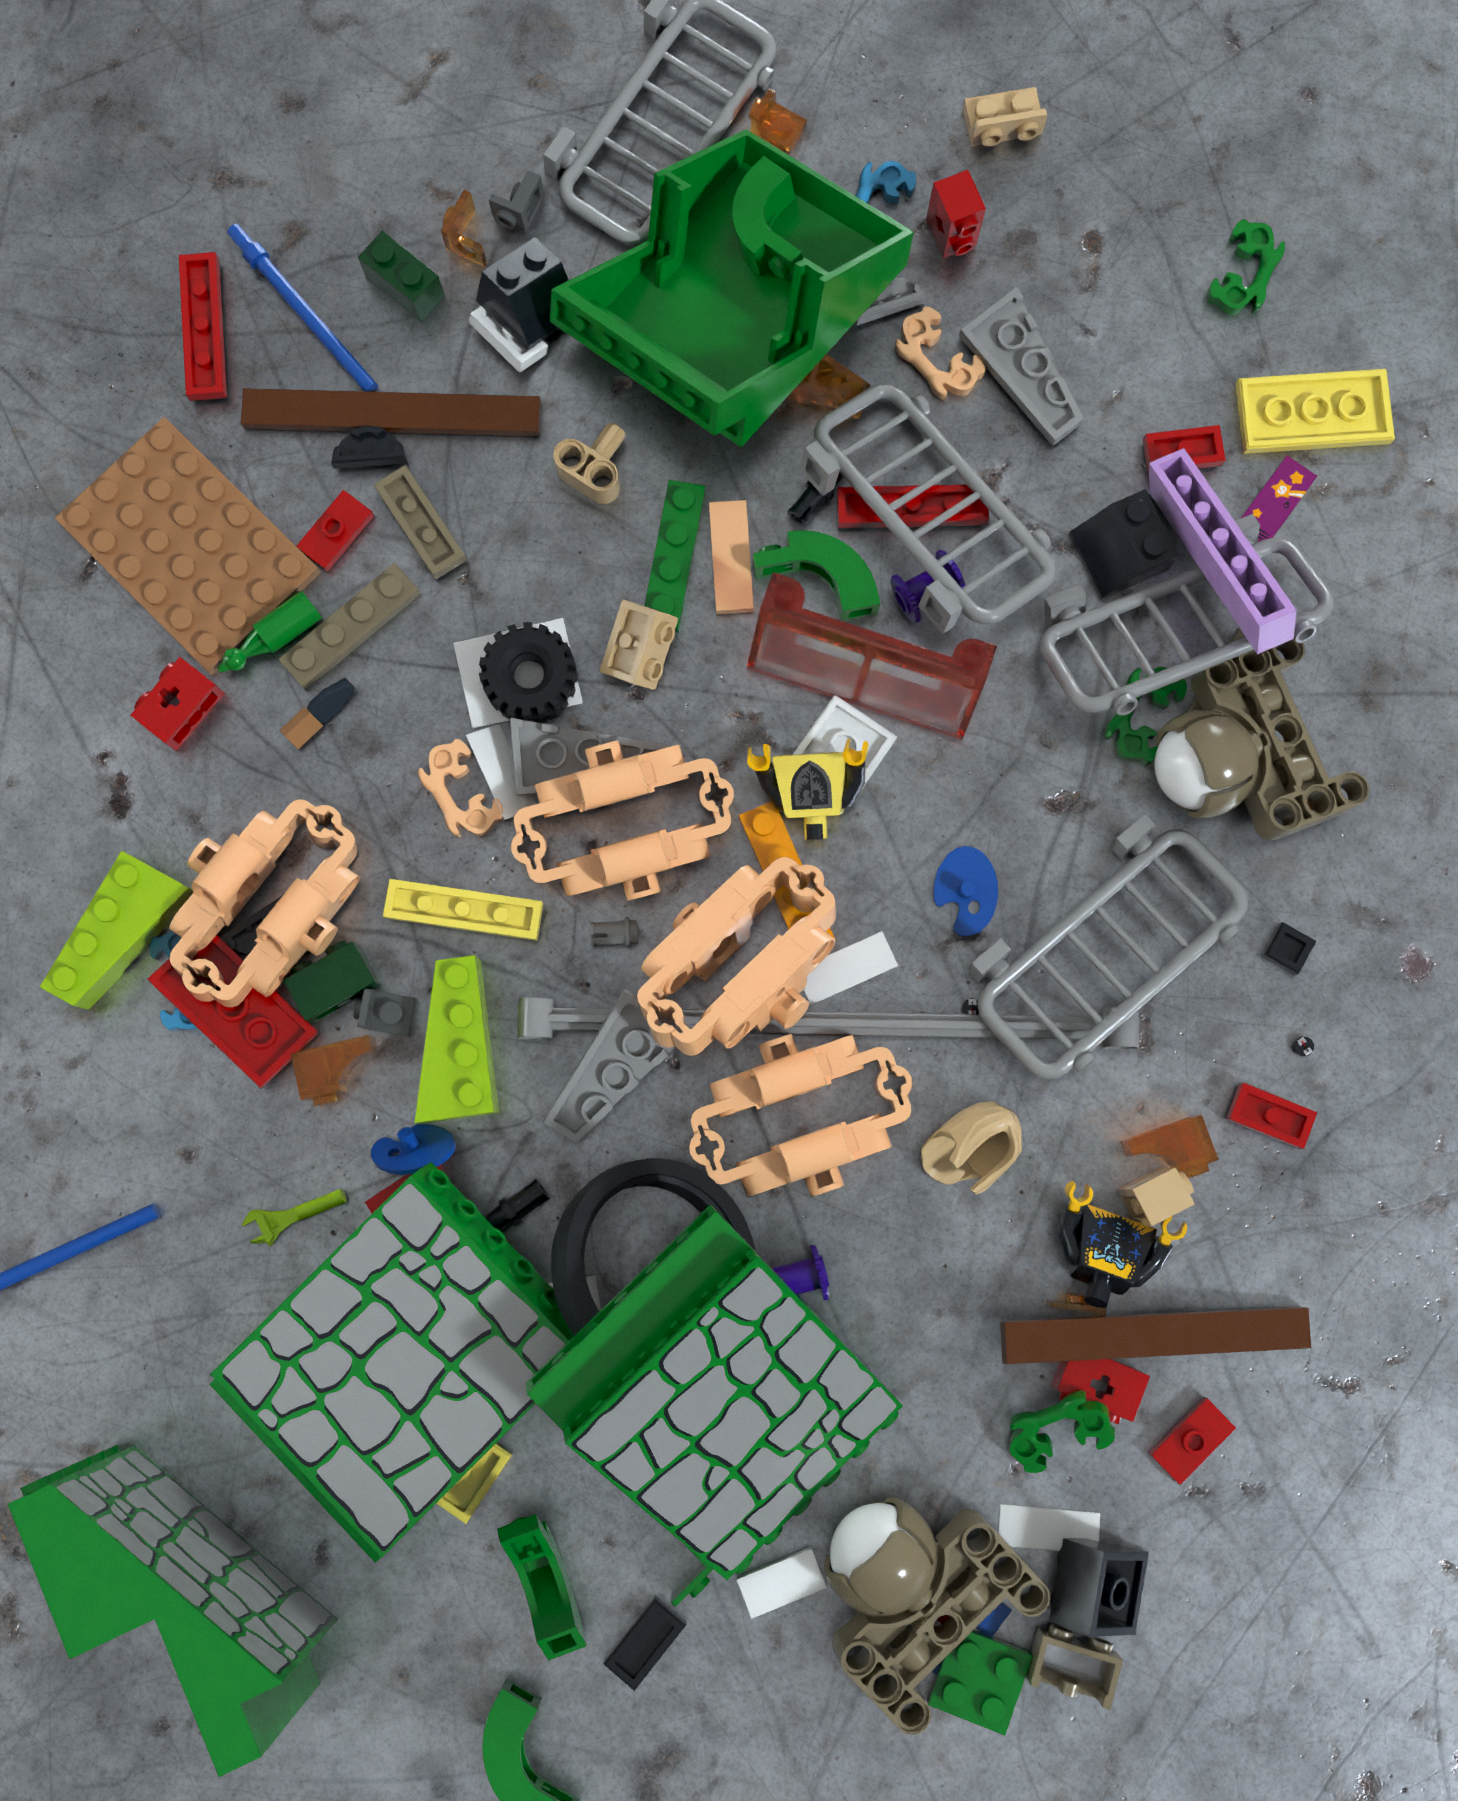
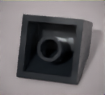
(520, 290)
(1124, 544)
(1098, 1587)

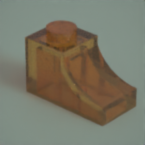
(829, 386)
(324, 1070)
(1179, 1144)

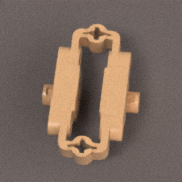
(612, 781)
(232, 876)
(714, 932)
(790, 1075)

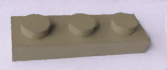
(420, 522)

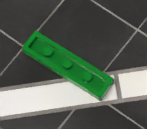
(675, 548)

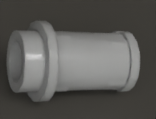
(614, 932)

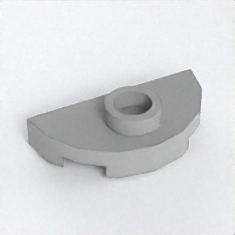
(896, 297)

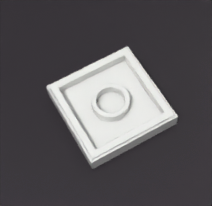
(843, 722)

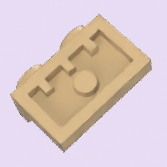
(1004, 117)
(638, 644)

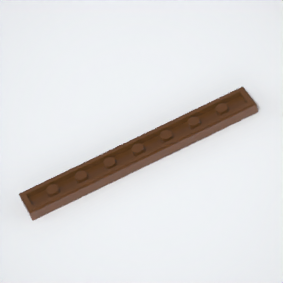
(391, 411)
(1154, 1335)

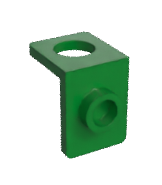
(693, 1584)

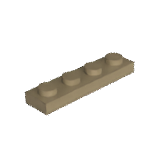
(349, 626)

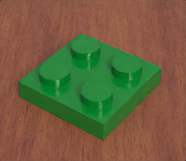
(981, 1681)

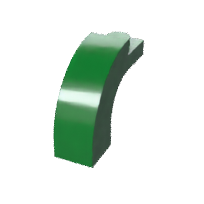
(756, 205)
(829, 560)
(545, 1584)
(505, 1753)

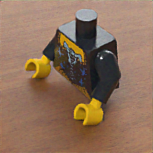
(1110, 1249)

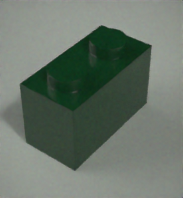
(401, 276)
(331, 981)

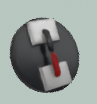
(970, 1006)
(1304, 1046)

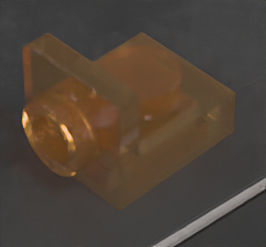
(776, 123)

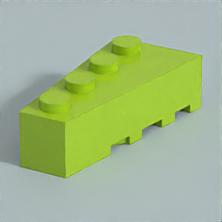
(114, 930)
(457, 1054)

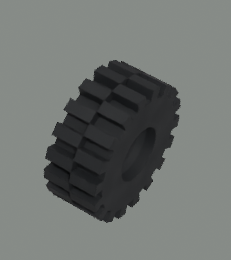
(522, 646)

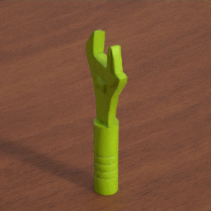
(274, 1222)

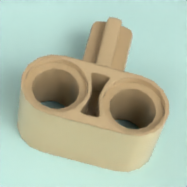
(593, 464)

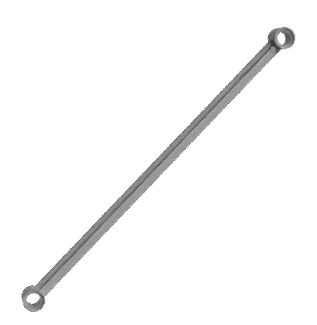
(539, 1018)

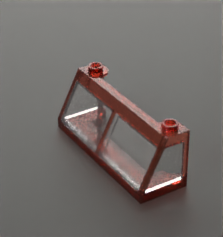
(867, 665)

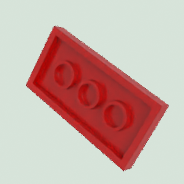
(254, 1034)

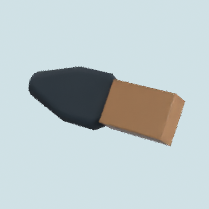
(319, 711)

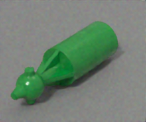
(273, 631)

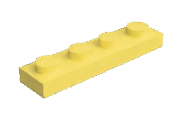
(463, 909)

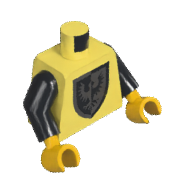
(811, 784)

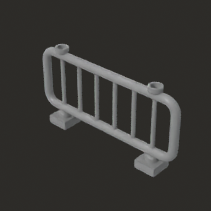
(659, 14)
(943, 598)
(1067, 614)
(1134, 840)

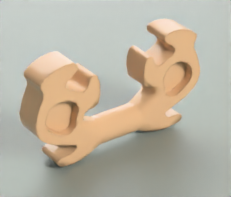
(918, 331)
(445, 761)

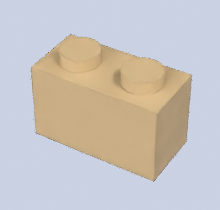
(1157, 1195)

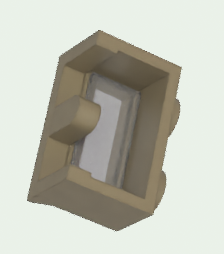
(1075, 1664)

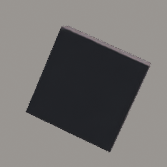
(1288, 948)

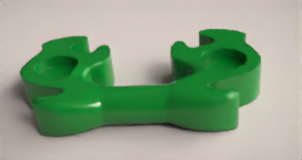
(1256, 240)
(1133, 744)
(1091, 1421)

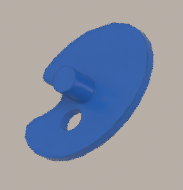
(964, 878)
(416, 1149)

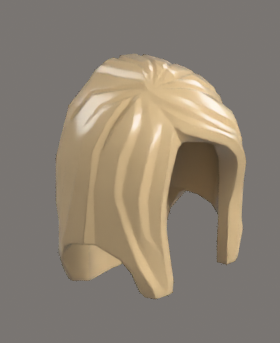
(974, 1145)

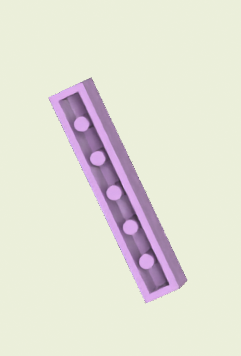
(1222, 551)

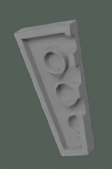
(1017, 358)
(554, 751)
(608, 1070)

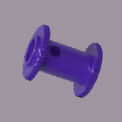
(909, 593)
(806, 1274)

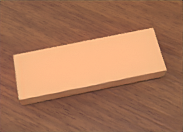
(731, 557)

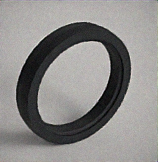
(572, 1230)

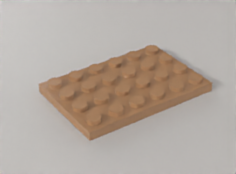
(187, 544)

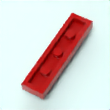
(202, 326)
(856, 513)

